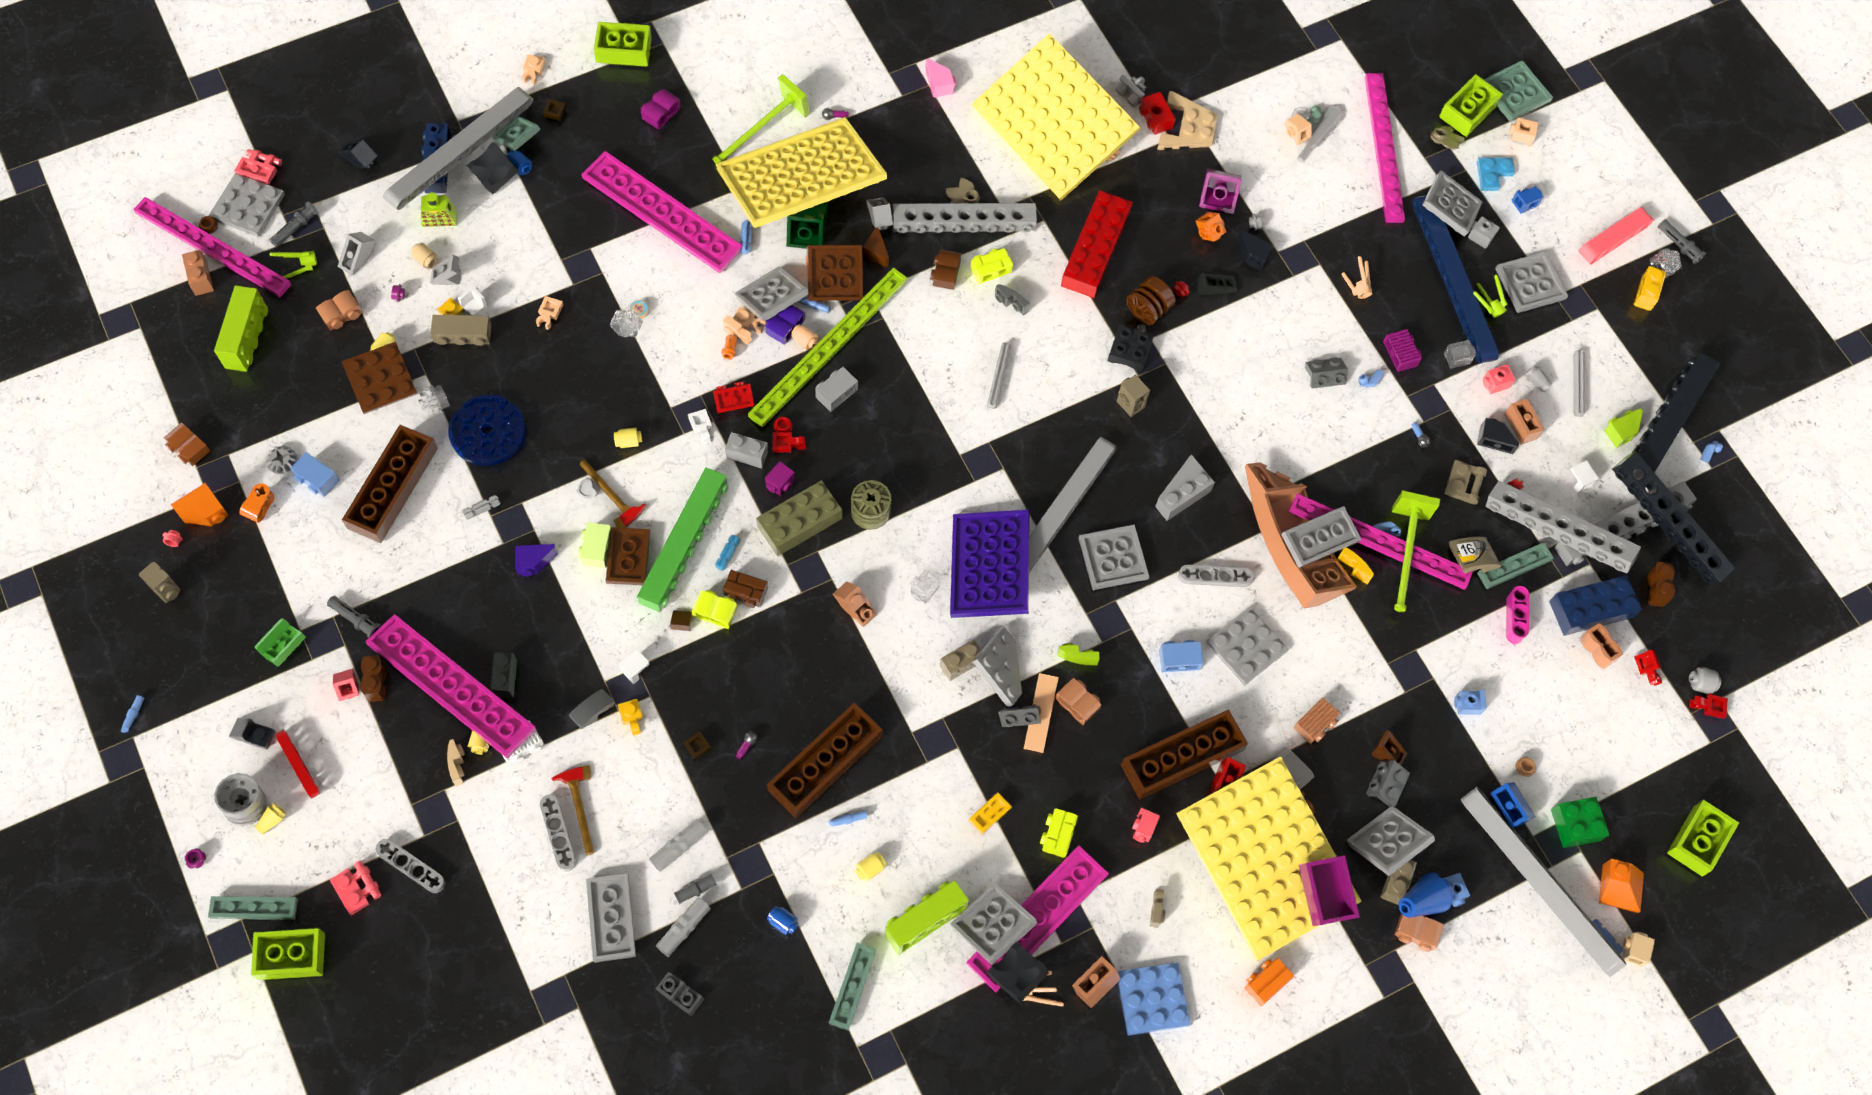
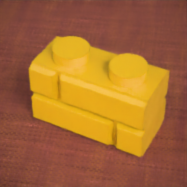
(1650, 288)

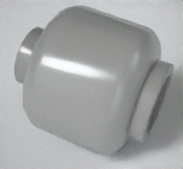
(1705, 680)

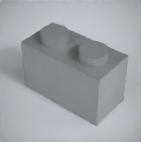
(836, 389)
(746, 450)

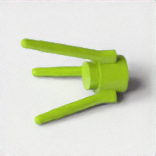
(306, 258)
(1496, 307)

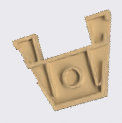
(1196, 126)

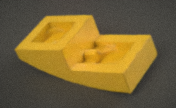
(1361, 569)

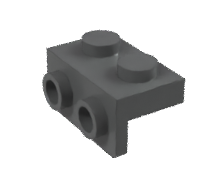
(1327, 372)
(1388, 782)

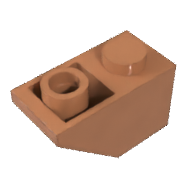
(855, 603)

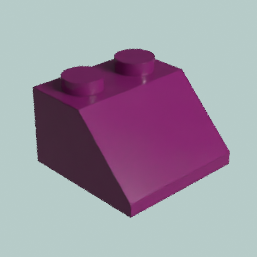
(1220, 191)

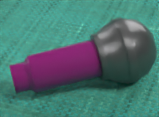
(829, 114)
(749, 739)

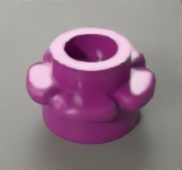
(397, 292)
(189, 858)

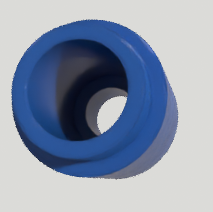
(520, 161)
(783, 920)

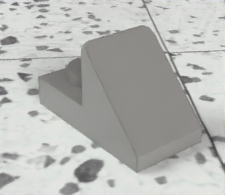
(446, 272)

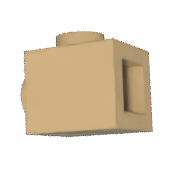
(1638, 948)

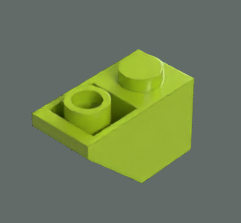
(1624, 429)

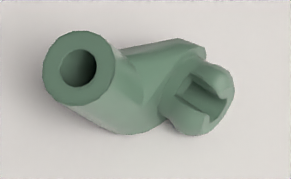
(1316, 114)

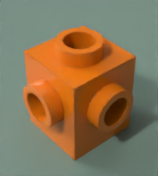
(1211, 226)

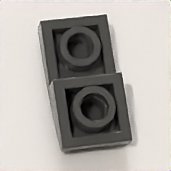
(1008, 296)
(590, 708)
(679, 993)

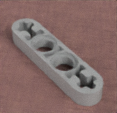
(1215, 572)
(556, 833)
(409, 867)

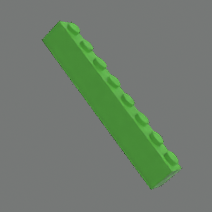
(682, 540)

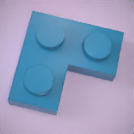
(1490, 169)

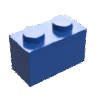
(1513, 805)

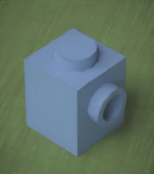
(1459, 889)

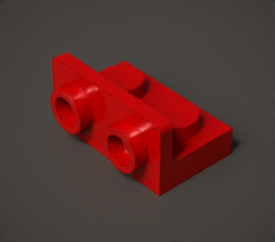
(733, 398)

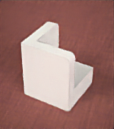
(472, 302)
(1585, 476)
(633, 665)

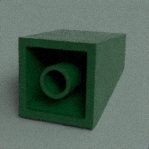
(807, 227)

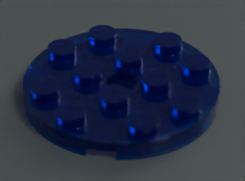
(481, 412)

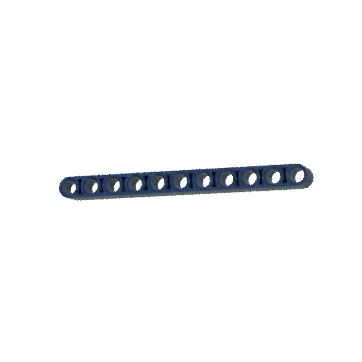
(1457, 283)

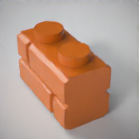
(1269, 981)

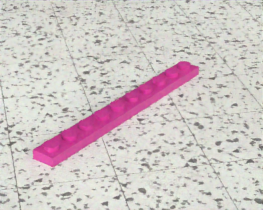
(1384, 148)
(212, 247)
(1389, 544)

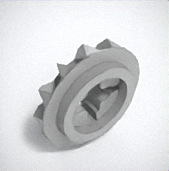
(289, 459)

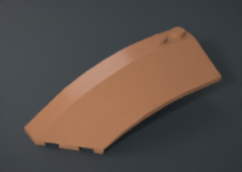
(1271, 501)

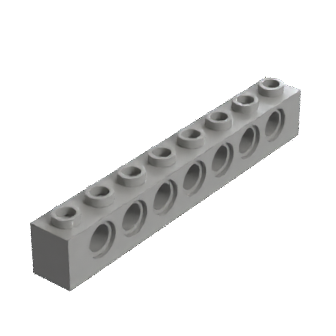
(972, 212)
(1632, 518)
(1563, 527)

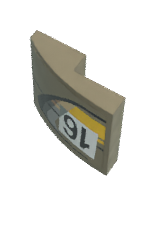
(1474, 554)

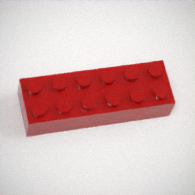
(1096, 244)

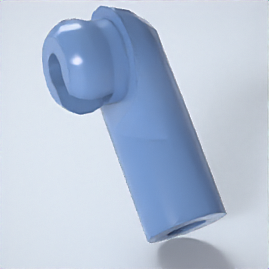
(1366, 381)
(1709, 449)
(1389, 528)

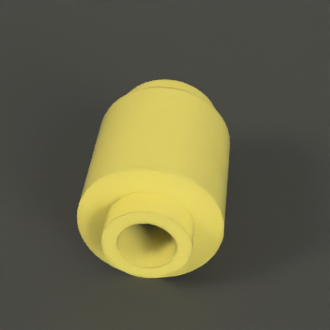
(382, 340)
(627, 438)
(477, 744)
(870, 866)

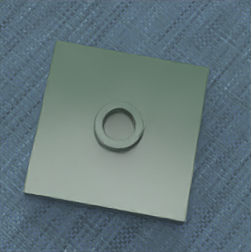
(516, 133)

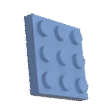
(1153, 999)

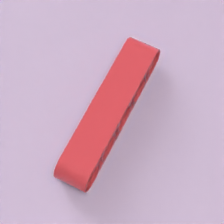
(1616, 235)

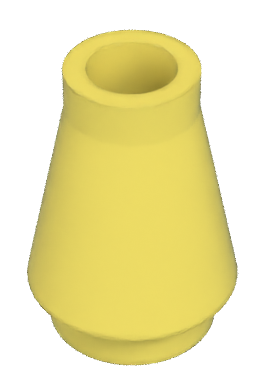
(270, 818)

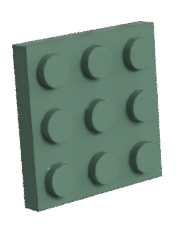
(1520, 91)

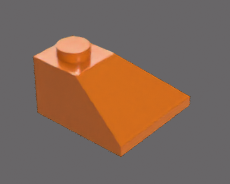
(200, 507)
(1621, 885)

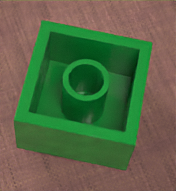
(1579, 822)

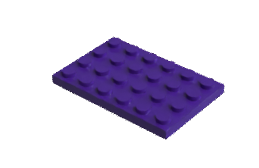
(990, 564)

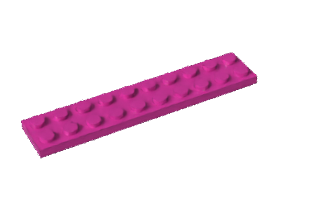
(662, 212)
(451, 686)

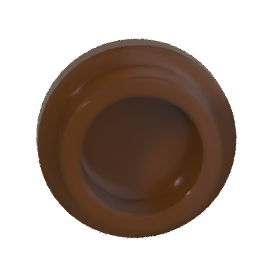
(208, 224)

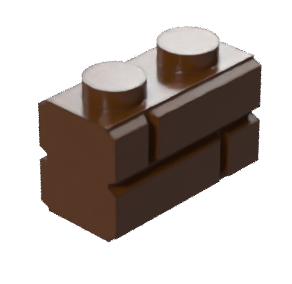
(745, 588)

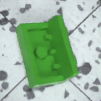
(279, 642)

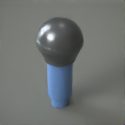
(1423, 440)

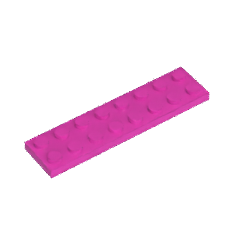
(1051, 905)

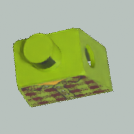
(437, 211)

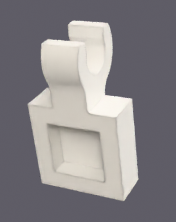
(700, 423)

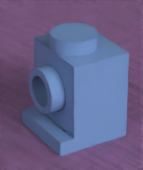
(1464, 707)

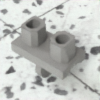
(1134, 88)

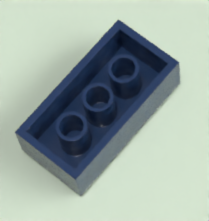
(1594, 604)

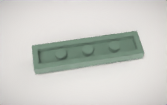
(1516, 565)
(252, 908)
(852, 986)

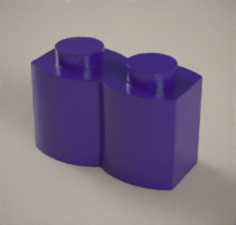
(783, 323)

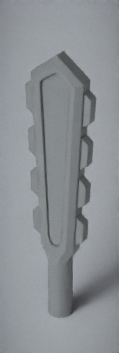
(1321, 131)

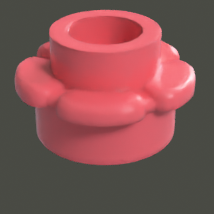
(172, 538)

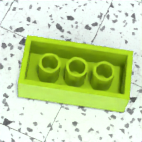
(241, 328)
(926, 917)

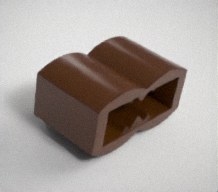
(946, 269)
(1660, 584)
(373, 679)

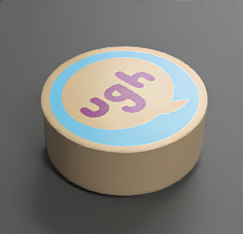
(640, 307)

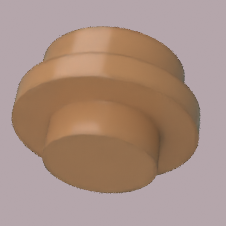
(1525, 767)

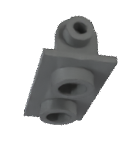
(1018, 717)

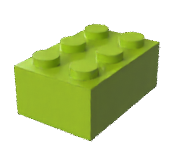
(622, 44)
(1470, 105)
(1703, 838)
(288, 954)

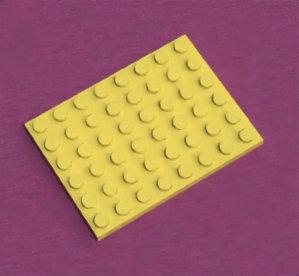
(1055, 116)
(800, 172)
(1252, 847)

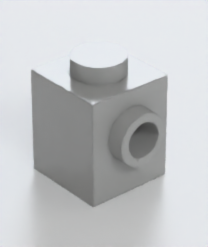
(1483, 232)

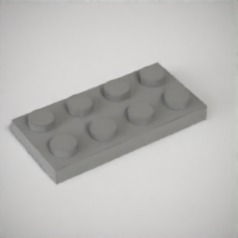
(1321, 537)
(610, 917)

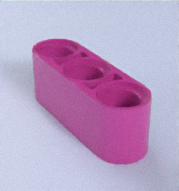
(1522, 608)

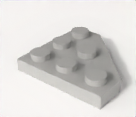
(1000, 666)

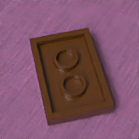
(628, 556)

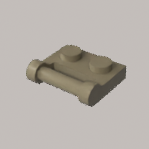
(1459, 480)

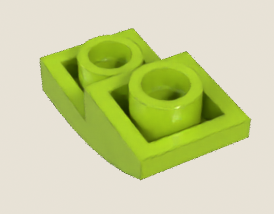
(1071, 653)

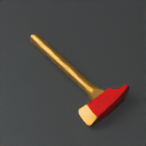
(629, 514)
(572, 778)

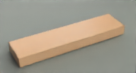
(1044, 698)

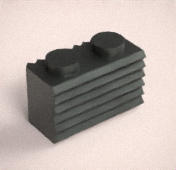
(504, 674)

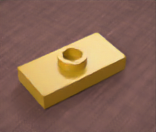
(990, 813)

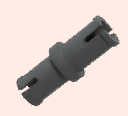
(695, 888)

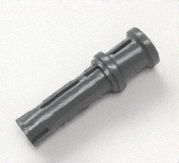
(299, 219)
(1687, 247)
(360, 621)

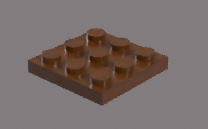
(834, 272)
(379, 377)

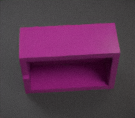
(1328, 891)

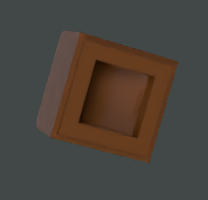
(681, 620)

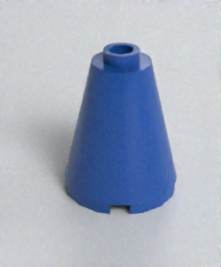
(1427, 896)

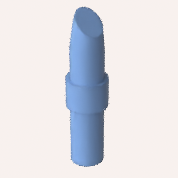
(815, 305)
(132, 713)
(848, 818)

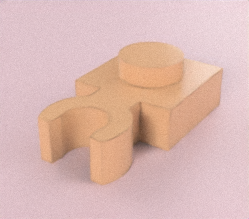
(532, 67)
(549, 310)
(748, 319)
(734, 328)

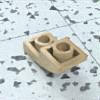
(454, 759)

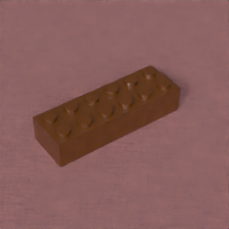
(390, 483)
(1184, 754)
(824, 760)

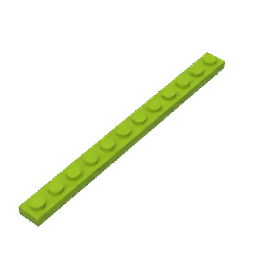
(827, 348)

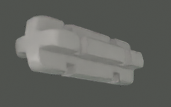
(481, 507)

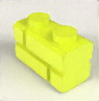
(991, 265)
(1060, 832)

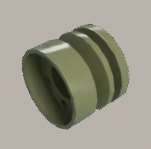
(871, 514)

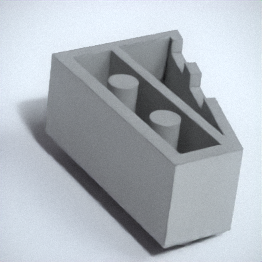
(1185, 489)

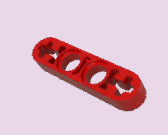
(297, 763)

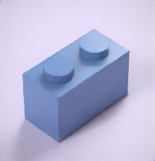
(314, 474)
(1180, 656)

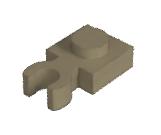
(1157, 913)

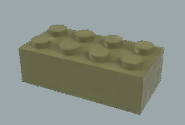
(799, 518)

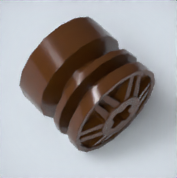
(1150, 300)

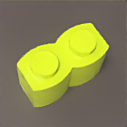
(714, 608)

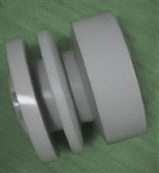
(233, 792)

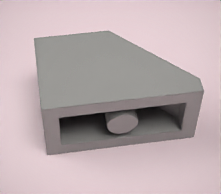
(880, 213)
(355, 252)

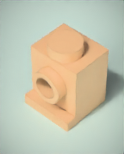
(1298, 128)
(1523, 131)

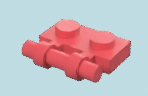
(257, 170)
(349, 890)

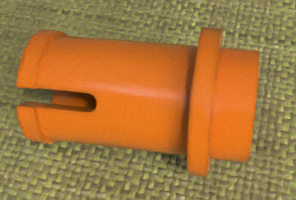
(728, 351)

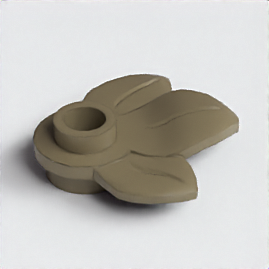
(1446, 137)
(960, 194)

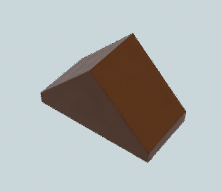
(875, 249)
(1389, 749)

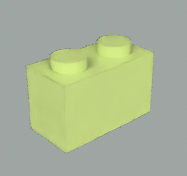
(595, 545)

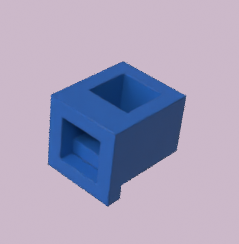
(1527, 199)

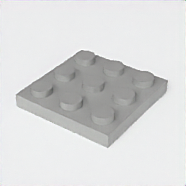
(1452, 203)
(247, 205)
(1531, 282)
(771, 293)
(1113, 557)
(1247, 646)
(1390, 840)
(993, 923)

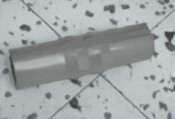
(680, 843)
(682, 927)

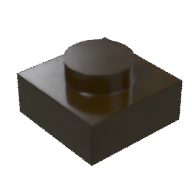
(554, 110)
(697, 745)

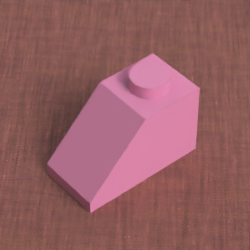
(939, 79)

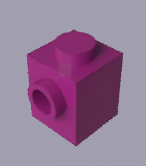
(780, 479)

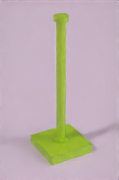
(791, 95)
(1416, 507)

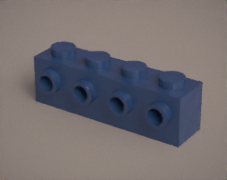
(436, 136)

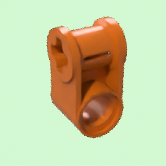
(257, 503)

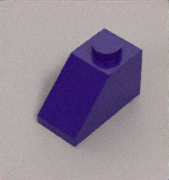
(533, 558)

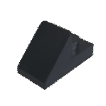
(252, 733)

